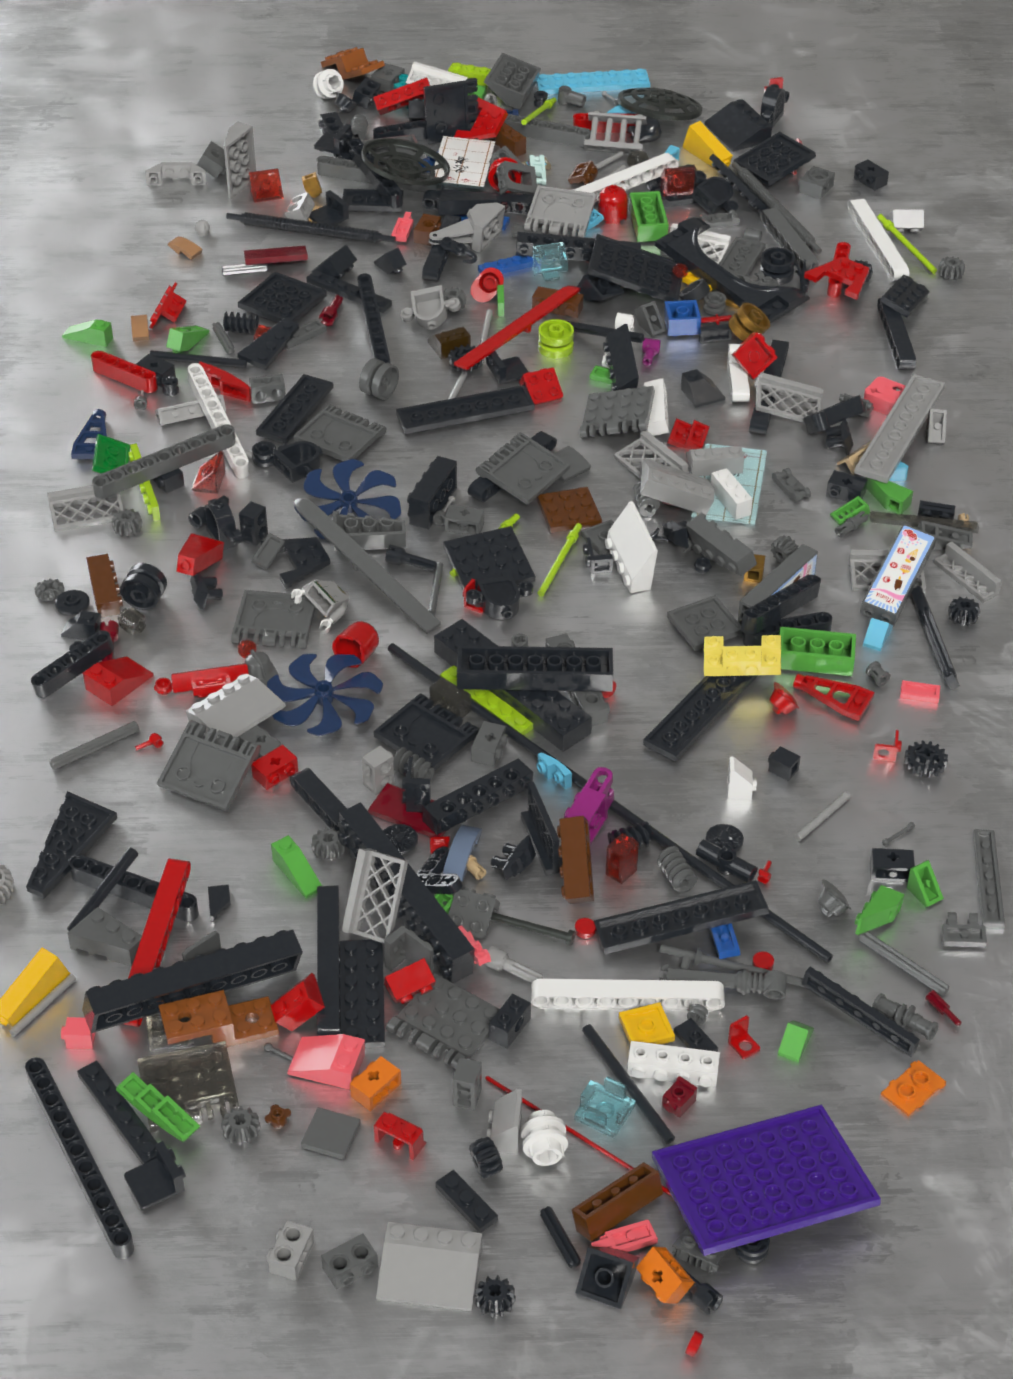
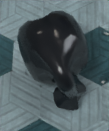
(649, 132)

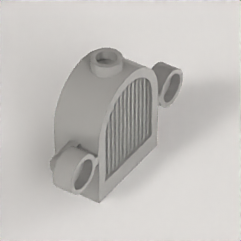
(430, 307)

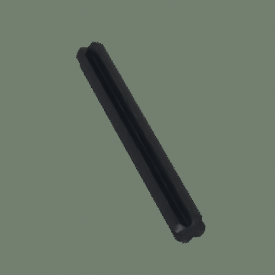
(106, 886)

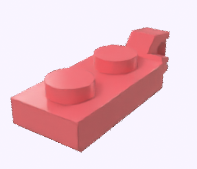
(403, 227)
(481, 955)
(628, 1237)

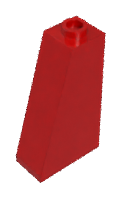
(199, 554)

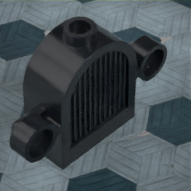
(773, 104)
(713, 193)
(297, 459)
(221, 523)
(499, 596)

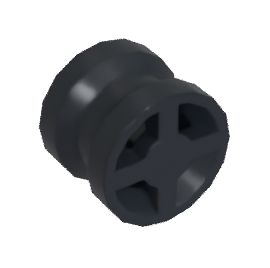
(540, 98)
(170, 386)

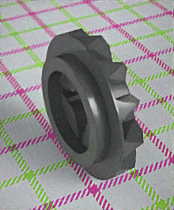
(49, 594)

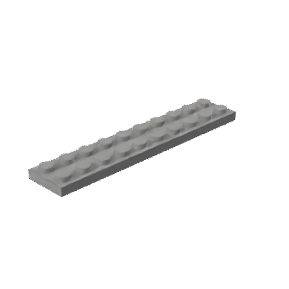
(899, 428)

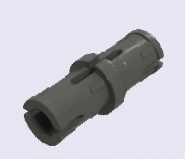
(851, 524)

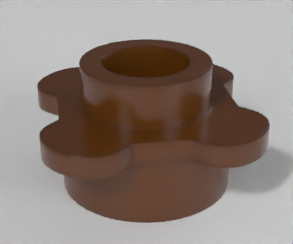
(277, 1121)

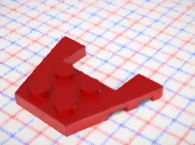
(487, 123)
(842, 270)

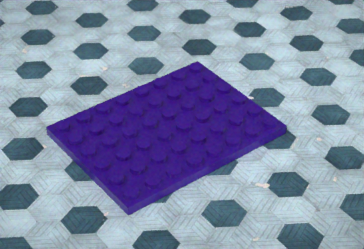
(764, 1179)

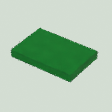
(109, 454)

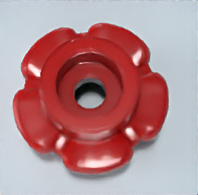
(163, 686)

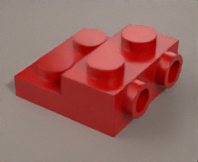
(754, 355)

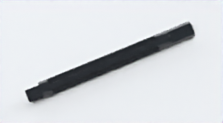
(934, 637)

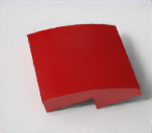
(688, 435)

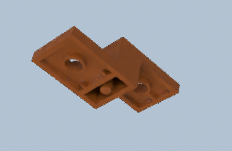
(352, 62)
(213, 1017)

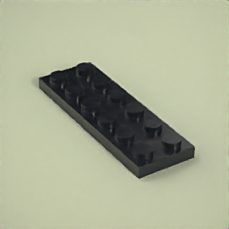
(739, 185)
(294, 409)
(362, 991)

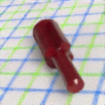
(941, 1006)

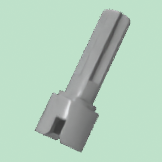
(490, 97)
(501, 961)

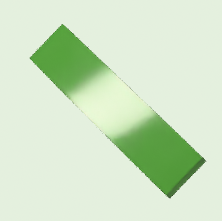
(158, 1108)

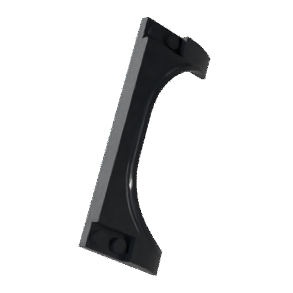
(684, 248)

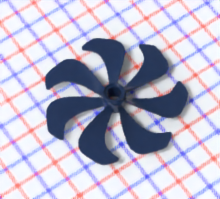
(348, 499)
(323, 693)

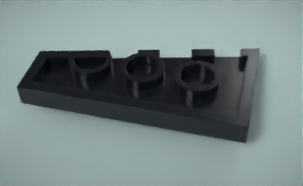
(269, 345)

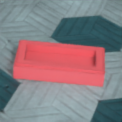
(920, 691)

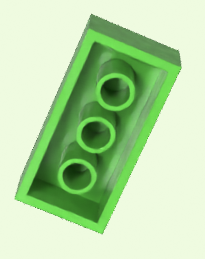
(648, 215)
(817, 651)

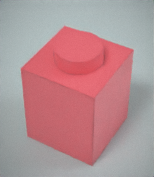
(77, 1034)

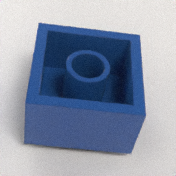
(682, 317)

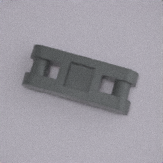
(720, 219)
(791, 485)

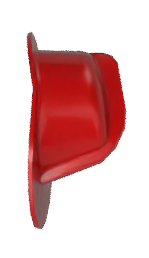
(486, 284)
(782, 700)

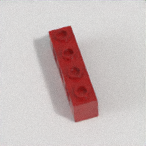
(401, 96)

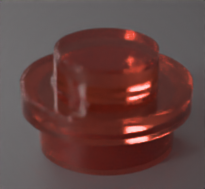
(680, 270)
(245, 647)

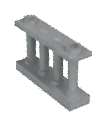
(607, 145)

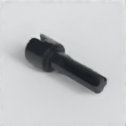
(197, 517)
(399, 556)
(705, 1295)

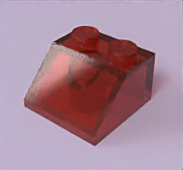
(677, 181)

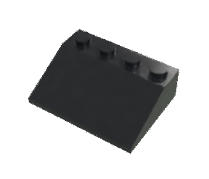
(739, 126)

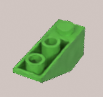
(890, 495)
(880, 909)

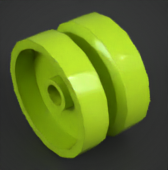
(555, 338)

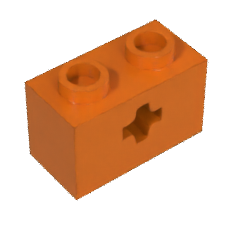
(375, 1083)
(664, 1275)

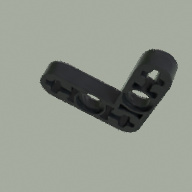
(433, 879)

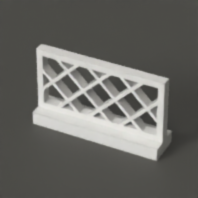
(434, 75)
(711, 242)

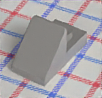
(936, 426)

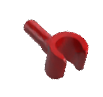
(154, 739)
(764, 876)

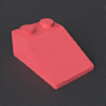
(328, 1059)

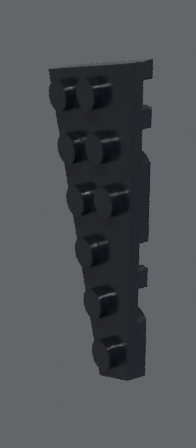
(71, 834)

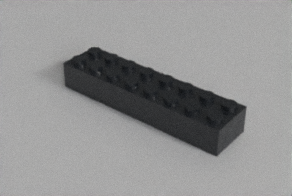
(535, 668)

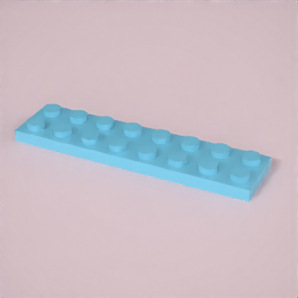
(594, 81)

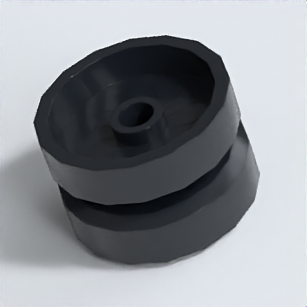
(778, 264)
(143, 586)

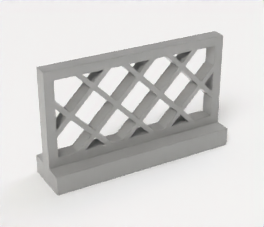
(790, 389)
(651, 446)
(82, 496)
(868, 560)
(361, 891)

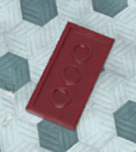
(275, 255)
(391, 808)

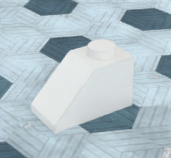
(739, 780)

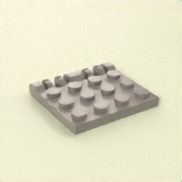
(560, 209)

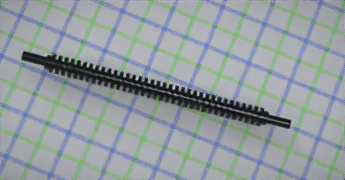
(310, 227)

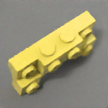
(742, 660)

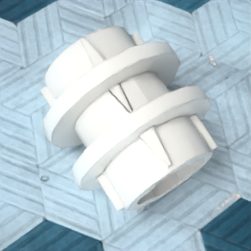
(328, 83)
(544, 1137)

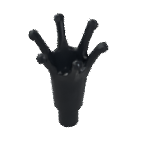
(804, 283)

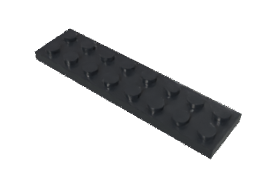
(465, 409)
(695, 714)
(681, 917)

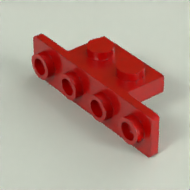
(171, 306)
(207, 680)

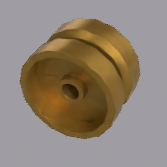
(748, 320)

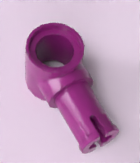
(650, 349)

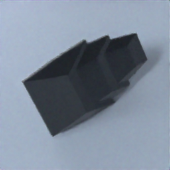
(844, 437)
(677, 533)
(203, 589)
(519, 858)

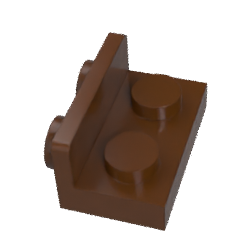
(584, 173)

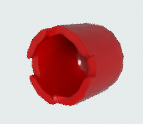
(613, 204)
(358, 640)

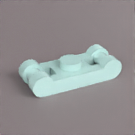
(539, 164)

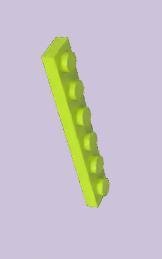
(146, 488)
(493, 704)

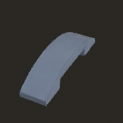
(461, 850)

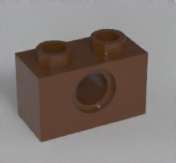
(424, 227)

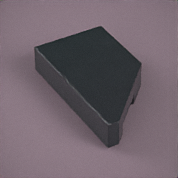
(218, 899)

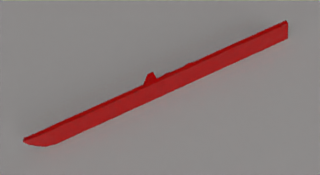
(522, 324)

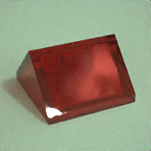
(265, 185)
(210, 475)

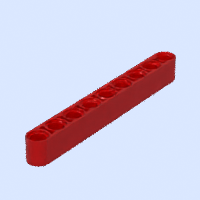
(160, 920)

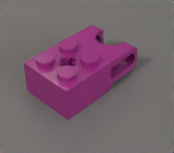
(593, 801)

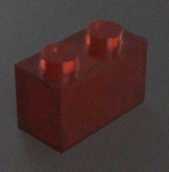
(622, 858)

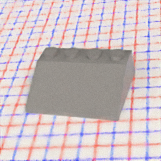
(239, 157)
(676, 487)
(236, 706)
(429, 1266)

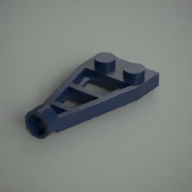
(86, 450)

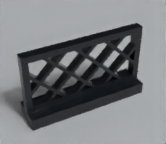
(542, 832)

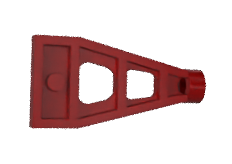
(855, 705)

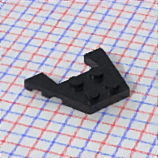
(306, 557)

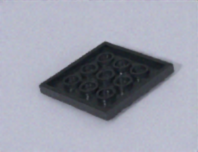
(775, 158)
(282, 298)
(488, 556)

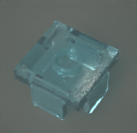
(549, 261)
(605, 1106)

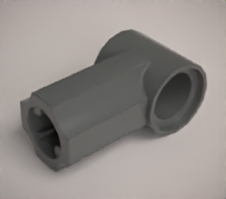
(566, 97)

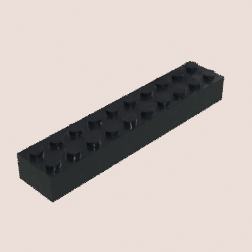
(549, 711)
(417, 904)
(222, 970)

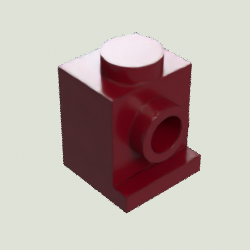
(679, 1097)

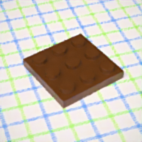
(567, 508)

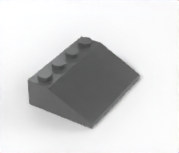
(512, 80)

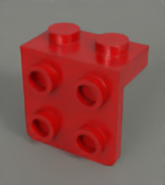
(542, 385)

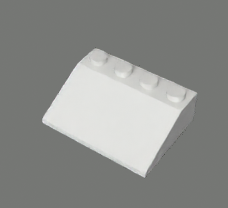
(632, 549)

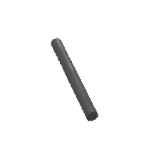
(435, 588)

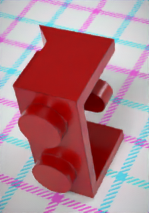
(402, 1131)

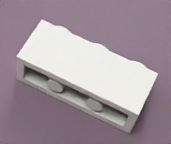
(731, 494)

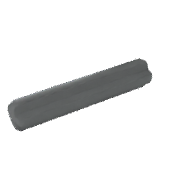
(223, 338)

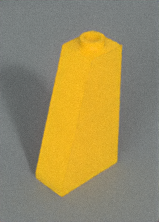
(703, 144)
(31, 986)

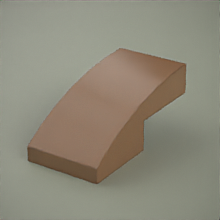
(185, 246)
(139, 327)

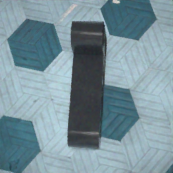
(834, 414)

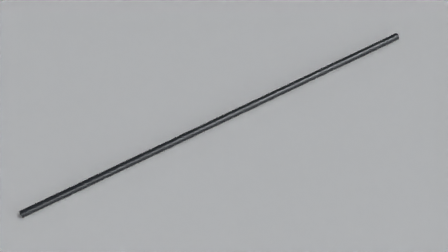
(629, 816)

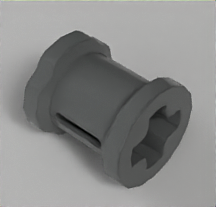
(878, 673)

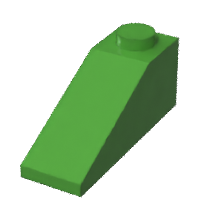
(91, 332)
(185, 337)
(295, 866)

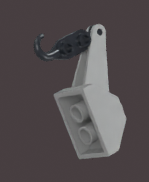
(480, 228)

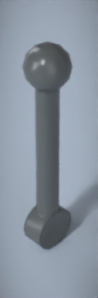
(910, 826)
(268, 1047)

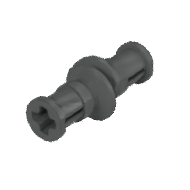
(905, 1016)

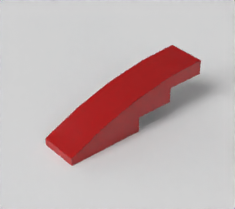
(227, 383)

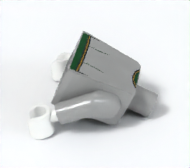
(326, 598)

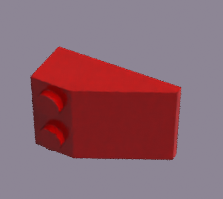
(115, 679)

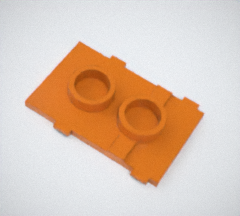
(913, 1087)

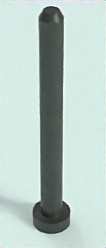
(568, 936)

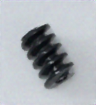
(240, 324)
(640, 832)

